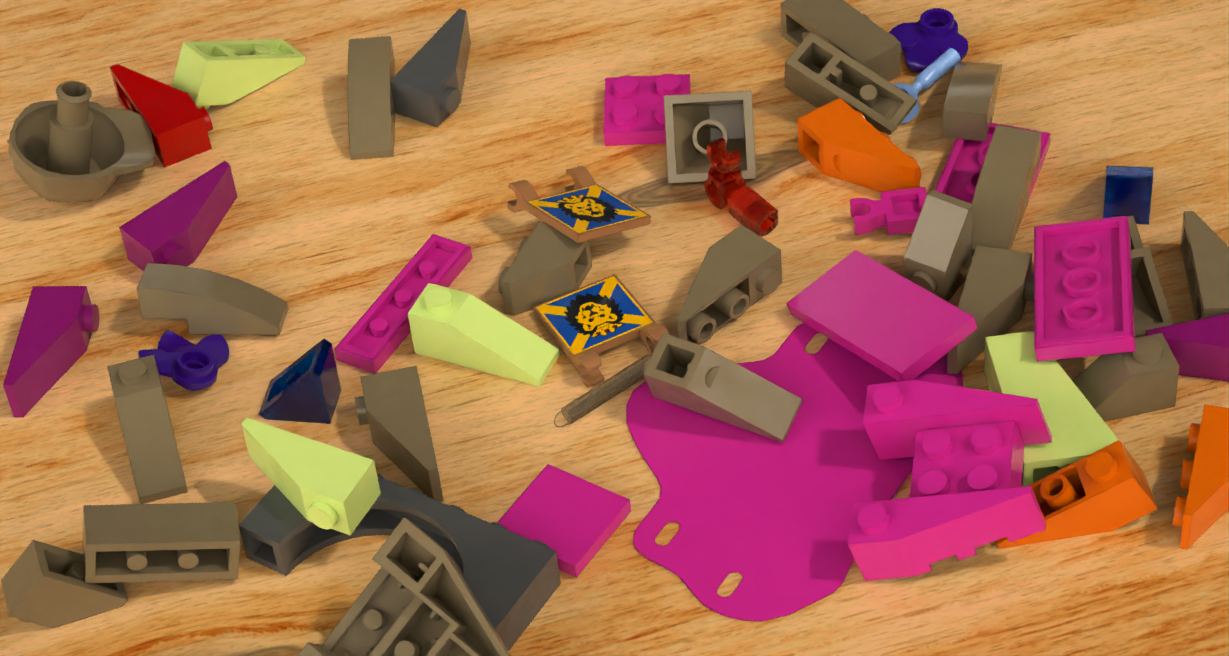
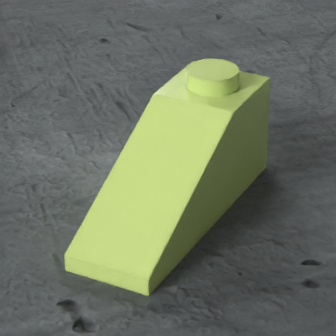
(232, 69)
(477, 336)
(318, 479)

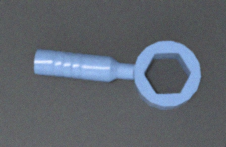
(928, 78)

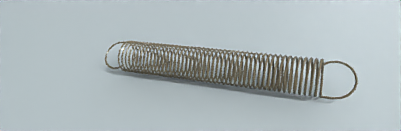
(584, 403)

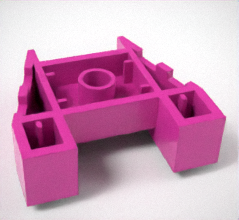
(962, 475)

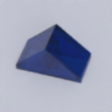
(1127, 192)
(305, 389)

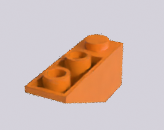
(853, 150)
(1204, 476)
(1090, 496)

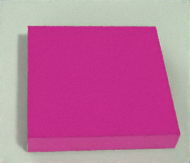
(567, 516)

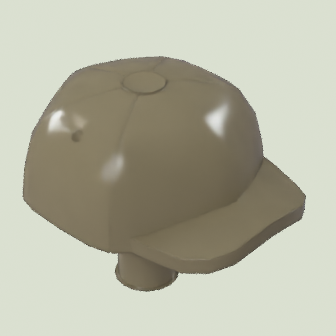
(76, 146)

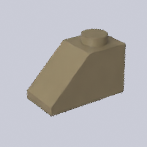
(941, 245)
(1132, 381)
(51, 589)

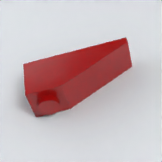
(171, 115)

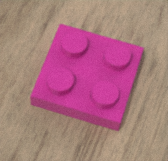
(636, 107)

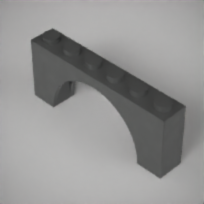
(501, 568)

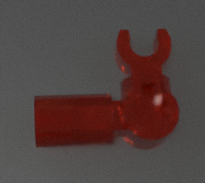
(727, 188)

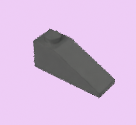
(435, 76)

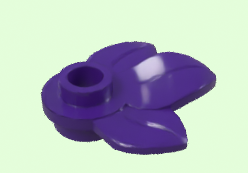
(929, 38)
(187, 363)

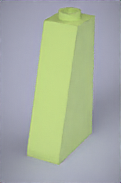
(1072, 420)

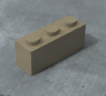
(844, 29)
(160, 542)

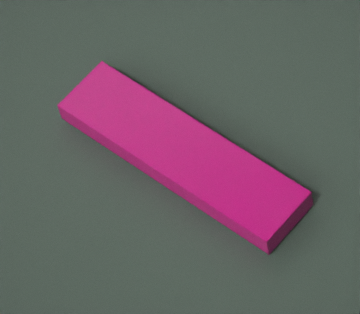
(387, 321)

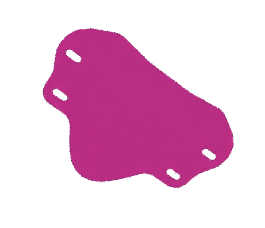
(764, 503)

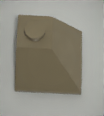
(699, 120)

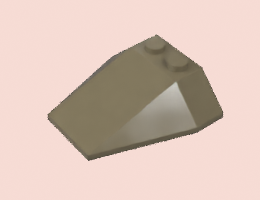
(413, 607)

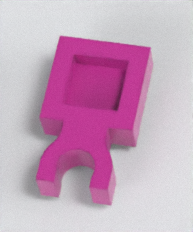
(895, 210)

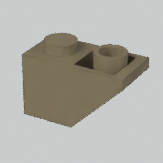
(544, 269)

